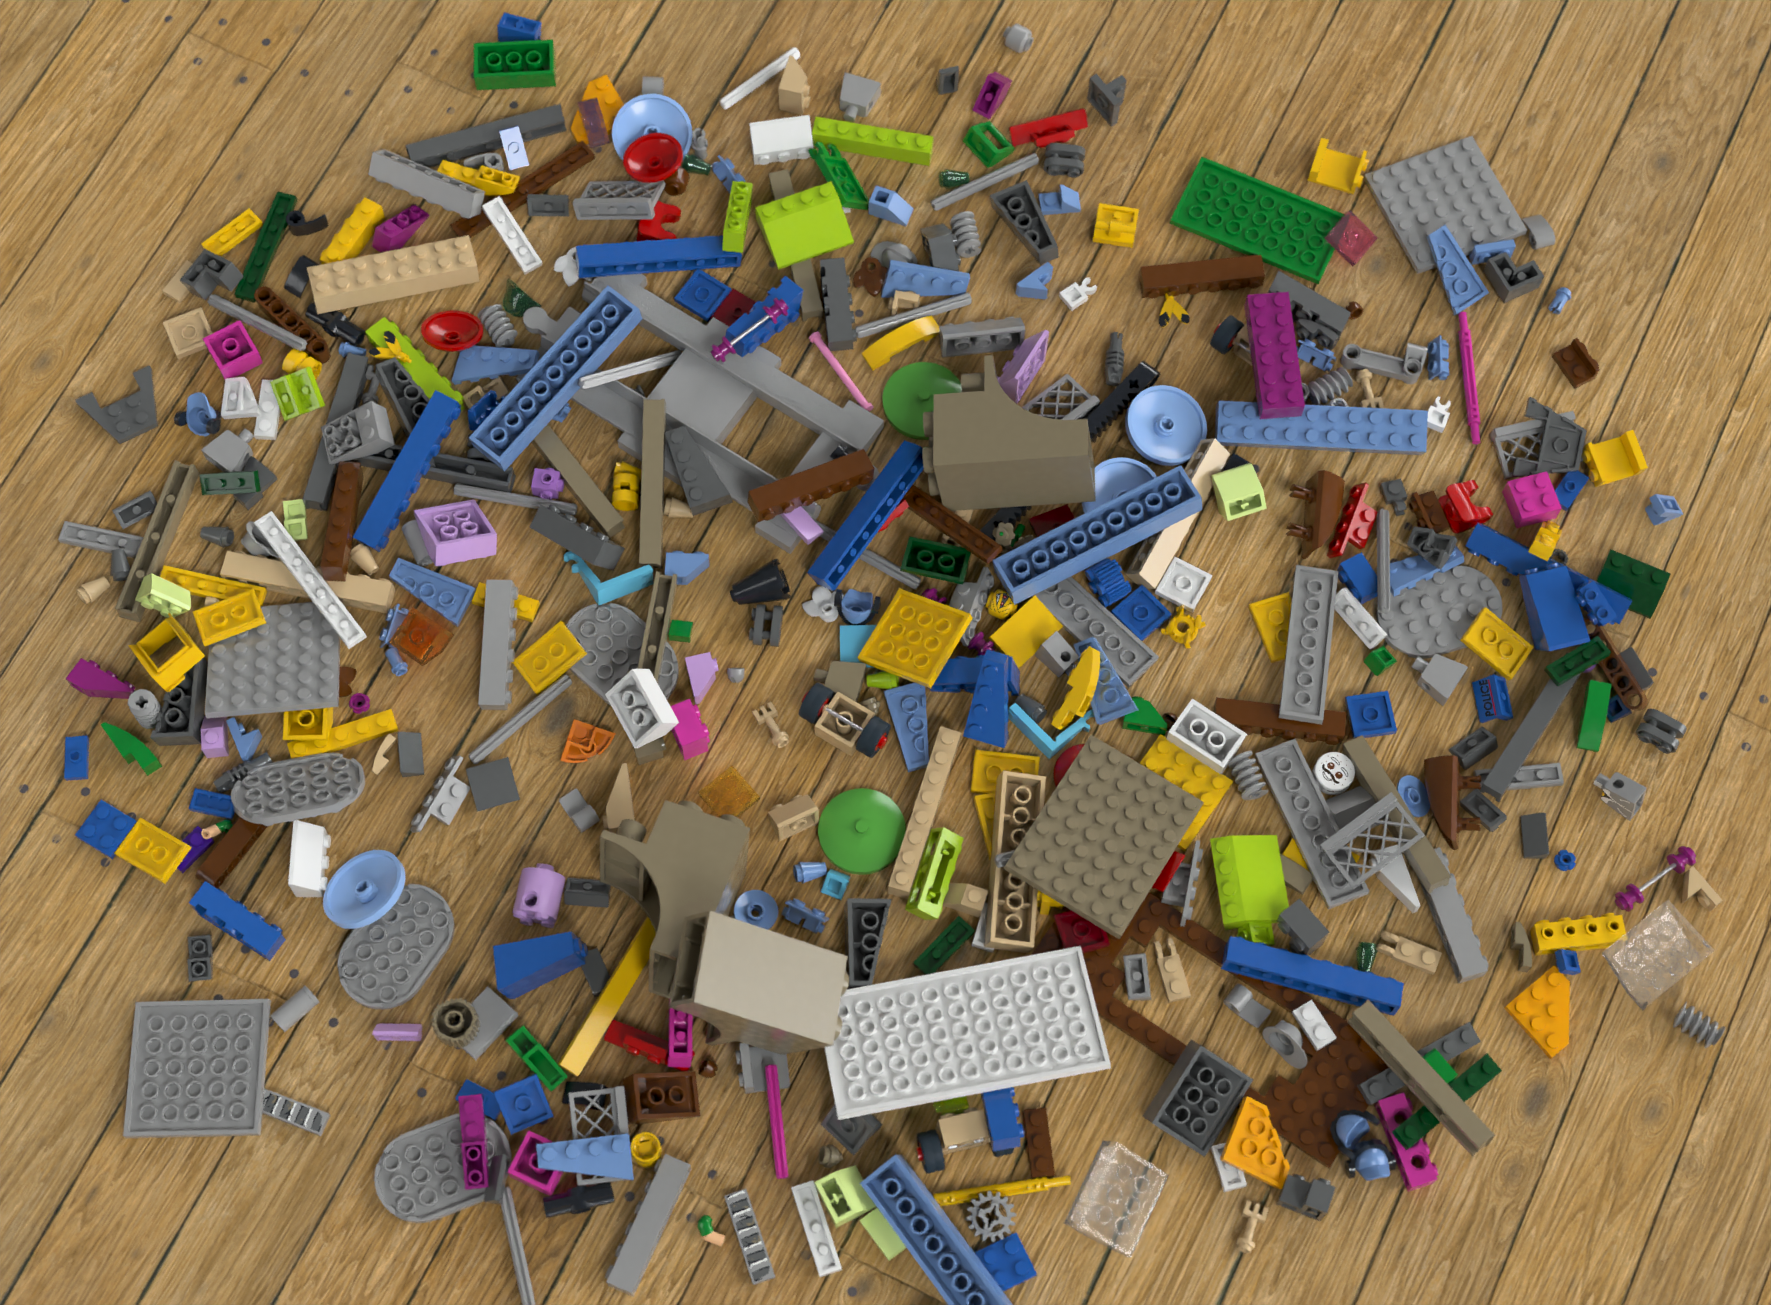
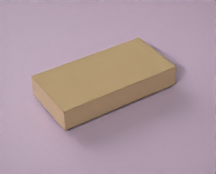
(175, 288)

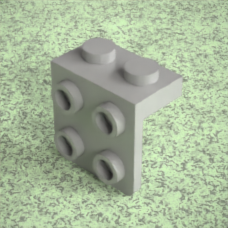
(753, 1067)

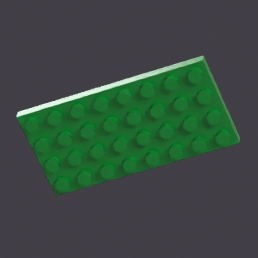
(1257, 219)

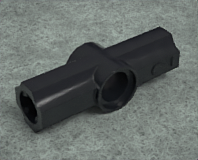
(336, 325)
(578, 1200)

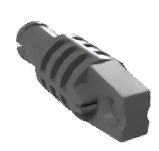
(1114, 360)
(239, 772)

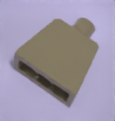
(843, 678)

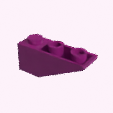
(398, 229)
(94, 682)

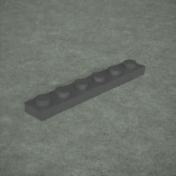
(1448, 1046)

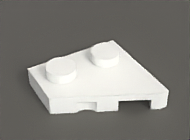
(239, 399)

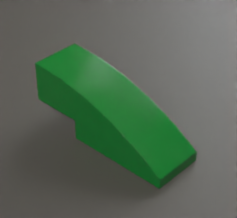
(1593, 715)
(132, 748)
(536, 1058)

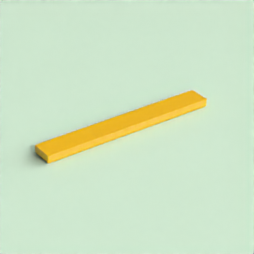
(609, 1000)

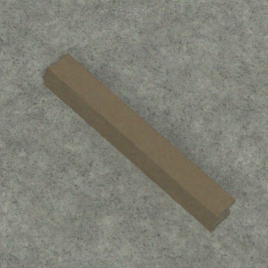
(801, 272)
(578, 482)
(652, 483)
(158, 537)
(658, 624)
(1378, 784)
(1421, 1078)

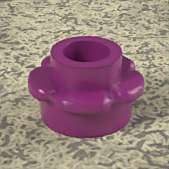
(355, 699)

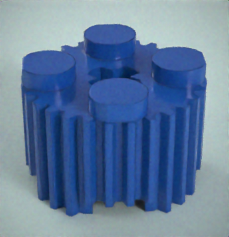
(1107, 581)

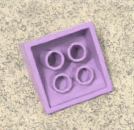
(1024, 365)
(456, 532)

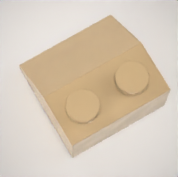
(793, 88)
(794, 816)

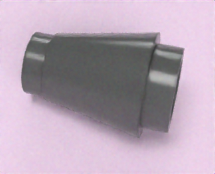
(218, 535)
(119, 565)
(1032, 708)

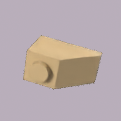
(966, 898)

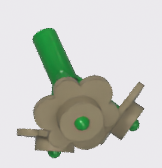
(1005, 533)

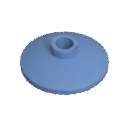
(1414, 795)
(756, 901)

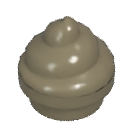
(871, 704)
(829, 1156)

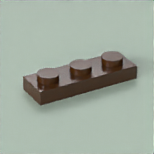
(1039, 1143)

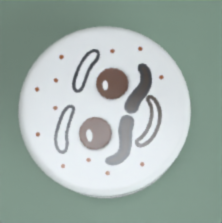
(1333, 773)

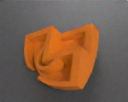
(585, 742)

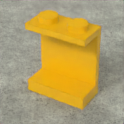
(1337, 169)
(1614, 459)

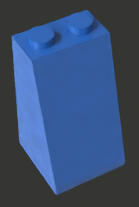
(1552, 608)
(536, 961)

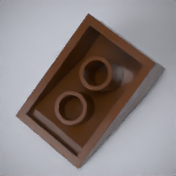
(661, 1097)

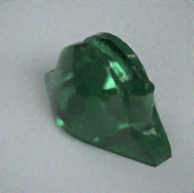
(516, 300)

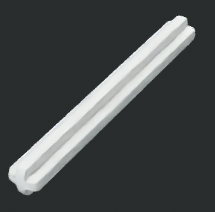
(758, 79)

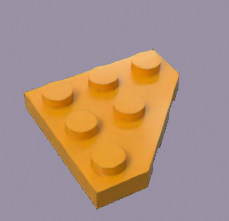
(609, 103)
(1544, 1011)
(1255, 1145)

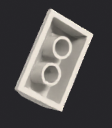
(781, 139)
(641, 707)
(1206, 736)
(308, 859)

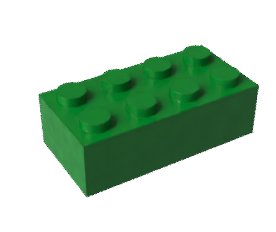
(514, 64)

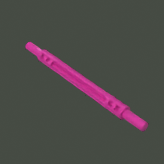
(1469, 378)

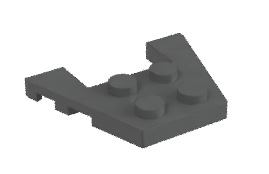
(129, 415)
(1559, 447)

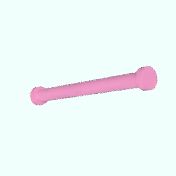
(816, 338)

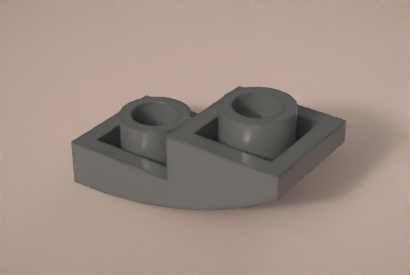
(1310, 330)
(200, 958)

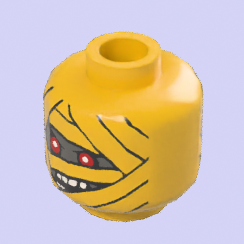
(1001, 605)

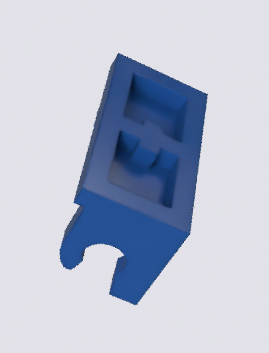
(518, 29)
(482, 409)

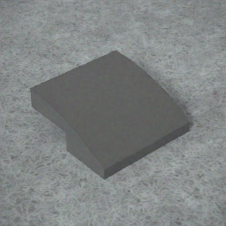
(492, 784)

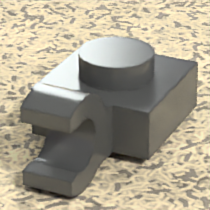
(1394, 494)

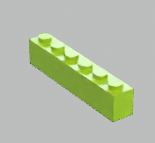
(873, 141)
(422, 373)

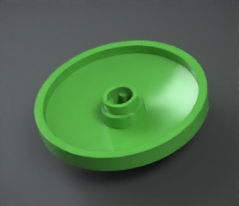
(912, 393)
(861, 831)

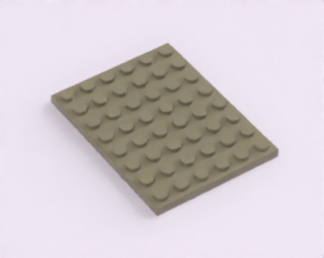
(1104, 836)

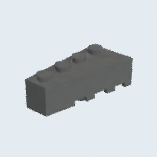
(1025, 219)
(402, 393)

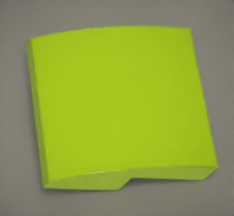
(297, 393)

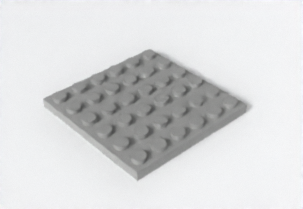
(1448, 189)
(275, 666)
(197, 1068)

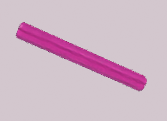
(776, 1121)

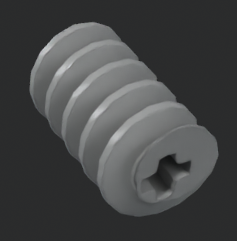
(965, 230)
(498, 325)
(1328, 385)
(144, 708)
(1246, 776)
(1698, 1025)

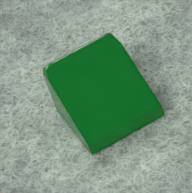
(680, 631)
(1379, 660)

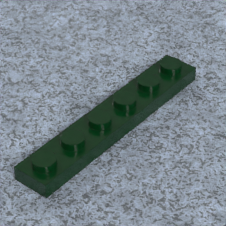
(265, 246)
(1464, 1086)

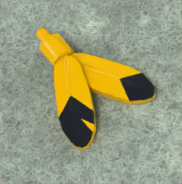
(1169, 307)
(393, 351)

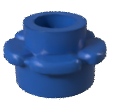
(1564, 866)

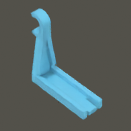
(615, 587)
(1039, 737)

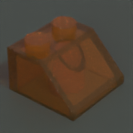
(421, 637)

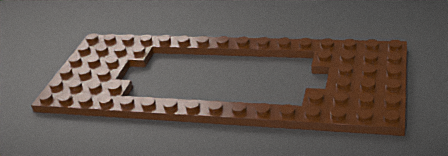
(1297, 1111)

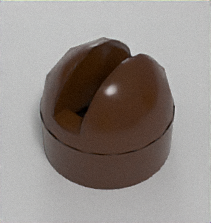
(1355, 309)
(1172, 716)
(708, 1068)

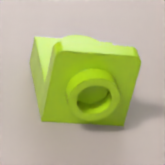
(1257, 933)

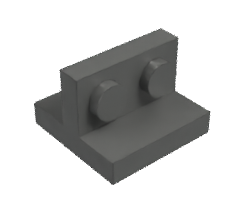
(1107, 98)
(851, 1131)

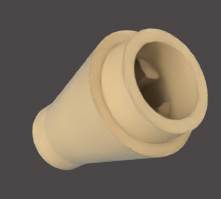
(677, 508)
(363, 557)
(92, 590)

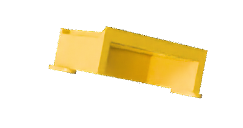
(173, 670)

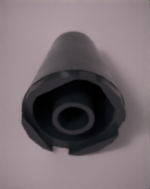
(762, 585)

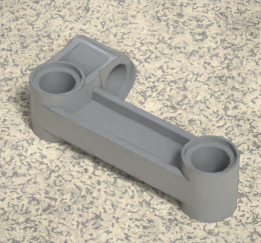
(1386, 364)

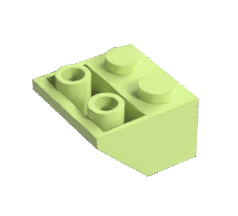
(1238, 492)
(163, 596)
(844, 1195)

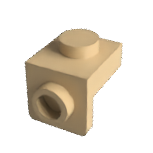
(904, 300)

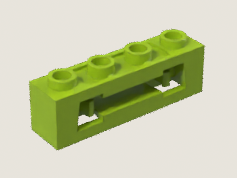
(737, 216)
(934, 873)

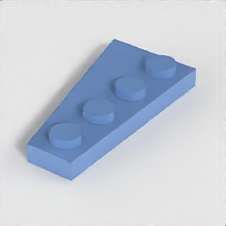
(1456, 272)
(923, 280)
(492, 362)
(1413, 569)
(437, 591)
(909, 720)

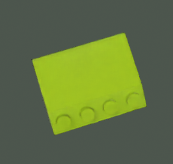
(804, 225)
(1249, 879)

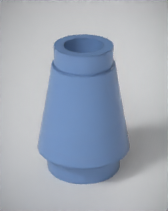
(808, 871)

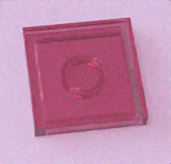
(1351, 238)

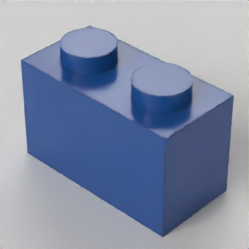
(1358, 578)

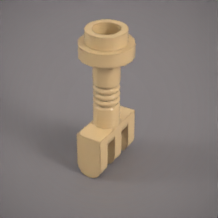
(1364, 376)
(780, 738)
(1246, 1244)

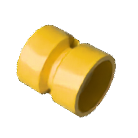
(299, 360)
(625, 492)
(646, 1149)

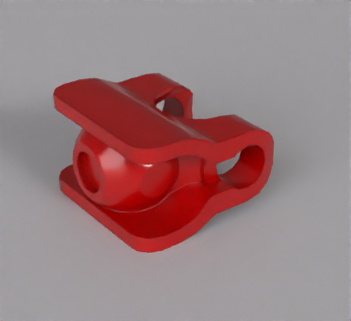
(651, 228)
(1459, 509)

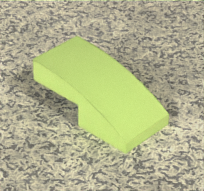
(295, 519)
(882, 1234)

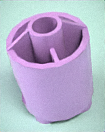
(539, 895)

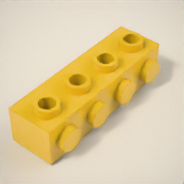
(354, 232)
(1577, 935)

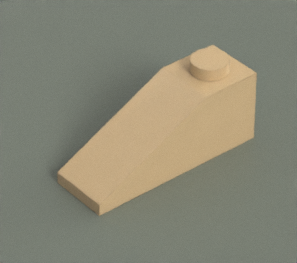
(620, 802)

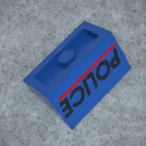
(1492, 699)

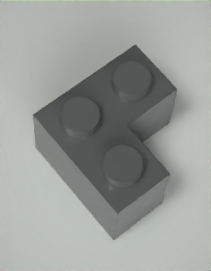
(940, 246)
(209, 272)
(1512, 281)
(1303, 927)
(1305, 1197)

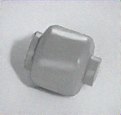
(1018, 38)

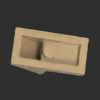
(1696, 885)

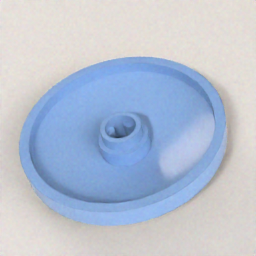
(651, 115)
(1165, 425)
(1116, 478)
(364, 889)

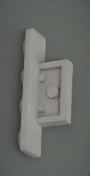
(971, 599)
(444, 799)
(1180, 888)

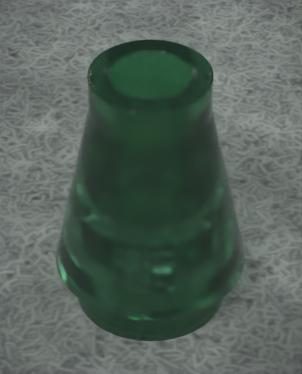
(695, 165)
(952, 178)
(1365, 956)

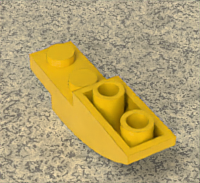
(486, 179)
(1545, 540)
(1084, 683)

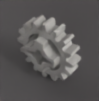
(986, 1230)

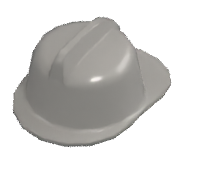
(889, 251)
(255, 542)
(1287, 1043)

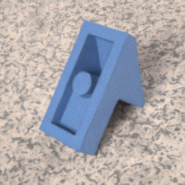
(1060, 202)
(1033, 284)
(1663, 509)
(245, 742)

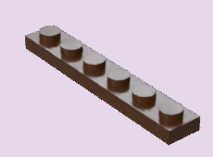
(952, 525)

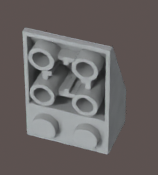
(358, 433)

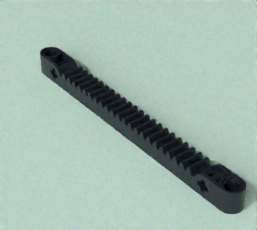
(1138, 380)

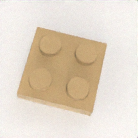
(187, 332)

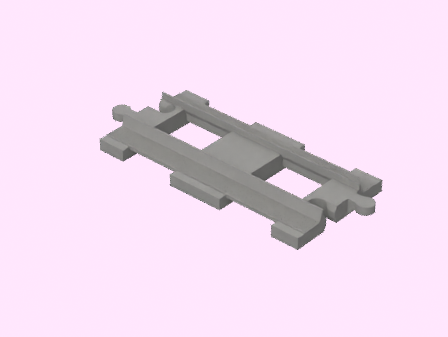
(712, 398)

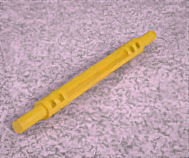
(1005, 1189)

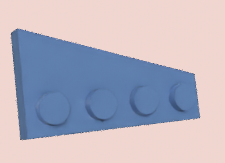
(1110, 697)
(590, 1156)

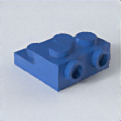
(1598, 607)

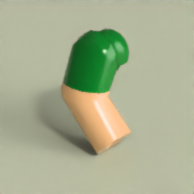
(216, 829)
(707, 1233)

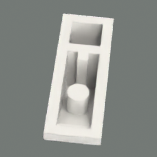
(1397, 878)

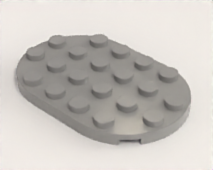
(1438, 612)
(613, 648)
(298, 788)
(398, 952)
(424, 1174)

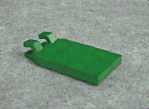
(842, 177)

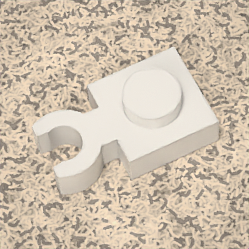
(1076, 295)
(1438, 415)

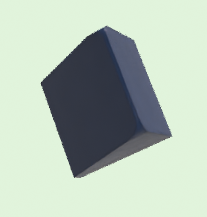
(1617, 709)

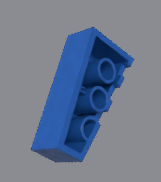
(792, 296)
(964, 673)
(989, 706)
(237, 921)

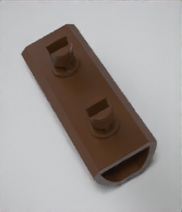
(1322, 508)
(1443, 790)

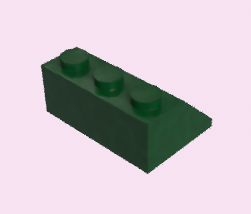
(936, 560)
(1634, 580)

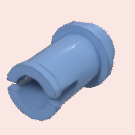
(1562, 296)
(346, 347)
(398, 666)

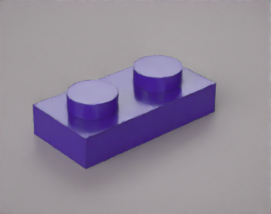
(198, 847)

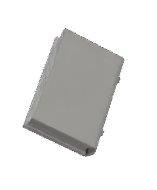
(494, 1019)

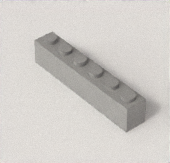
(426, 183)
(497, 645)
(1455, 928)
(649, 1224)

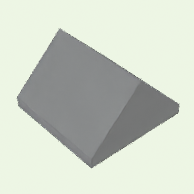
(1350, 805)

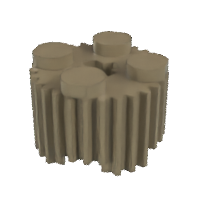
(451, 1011)

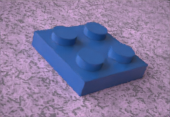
(702, 294)
(1141, 613)
(1370, 714)
(105, 828)
(523, 1104)
(1007, 1262)

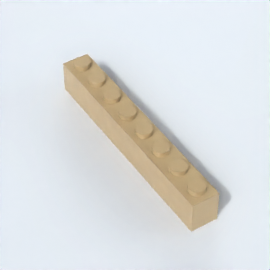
(1160, 548)
(274, 576)
(924, 812)

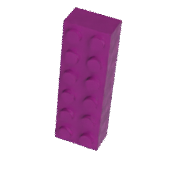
(1274, 355)

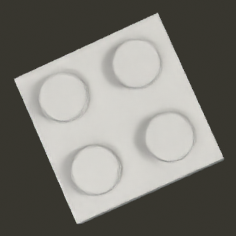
(1183, 584)

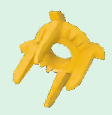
(1192, 631)

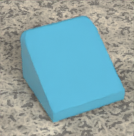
(835, 884)

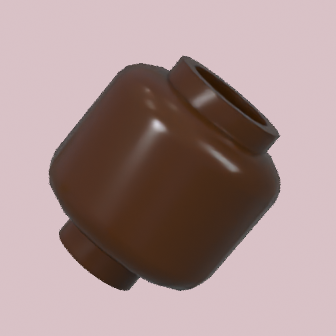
(677, 182)

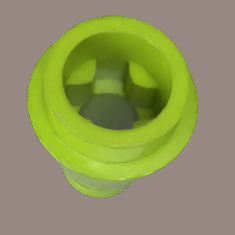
(883, 680)

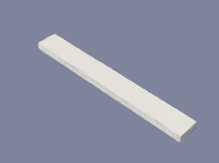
(310, 580)

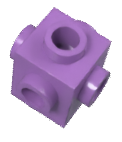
(547, 483)

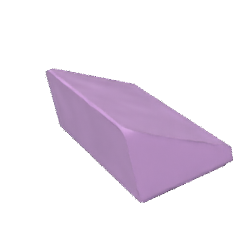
(803, 524)
(397, 1032)

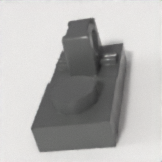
(548, 205)
(1479, 806)

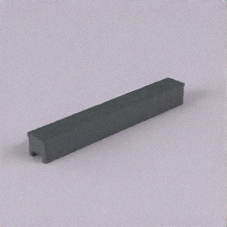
(486, 137)
(346, 399)
(449, 469)
(1526, 738)

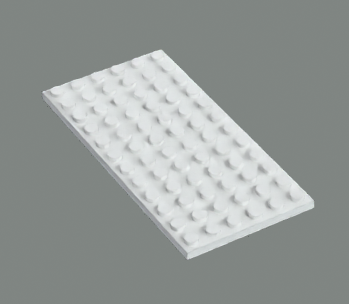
(965, 1033)

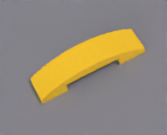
(899, 340)

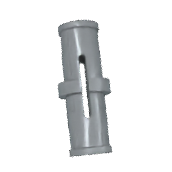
(699, 143)

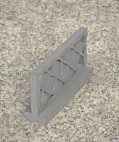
(624, 207)
(1080, 411)
(1518, 431)
(1361, 824)
(619, 1118)

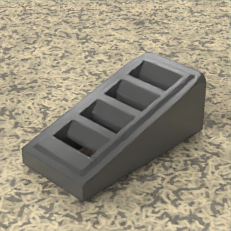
(947, 80)

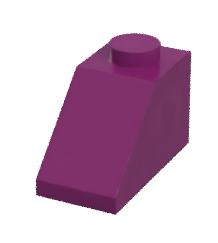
(992, 94)

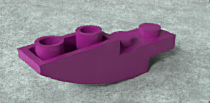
(474, 1142)

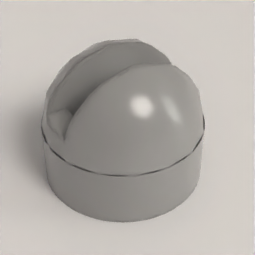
(735, 674)

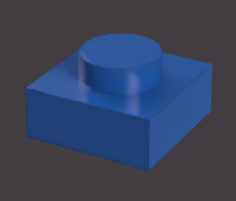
(1567, 962)

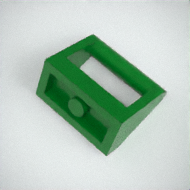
(984, 148)

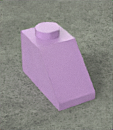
(701, 674)
(214, 737)

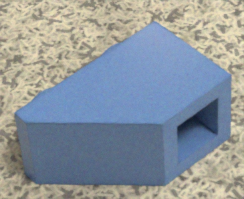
(889, 206)
(686, 565)

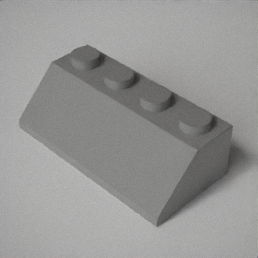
(981, 336)

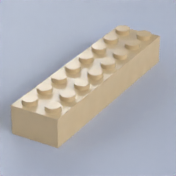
(393, 274)
(1010, 899)

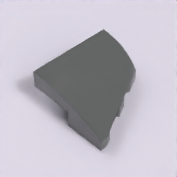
(266, 479)
(1432, 546)

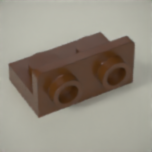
(1576, 363)
(1428, 511)

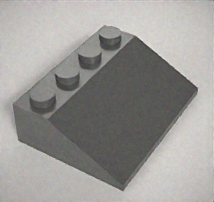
(1197, 1098)

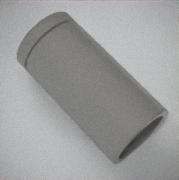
(415, 541)
(294, 1008)

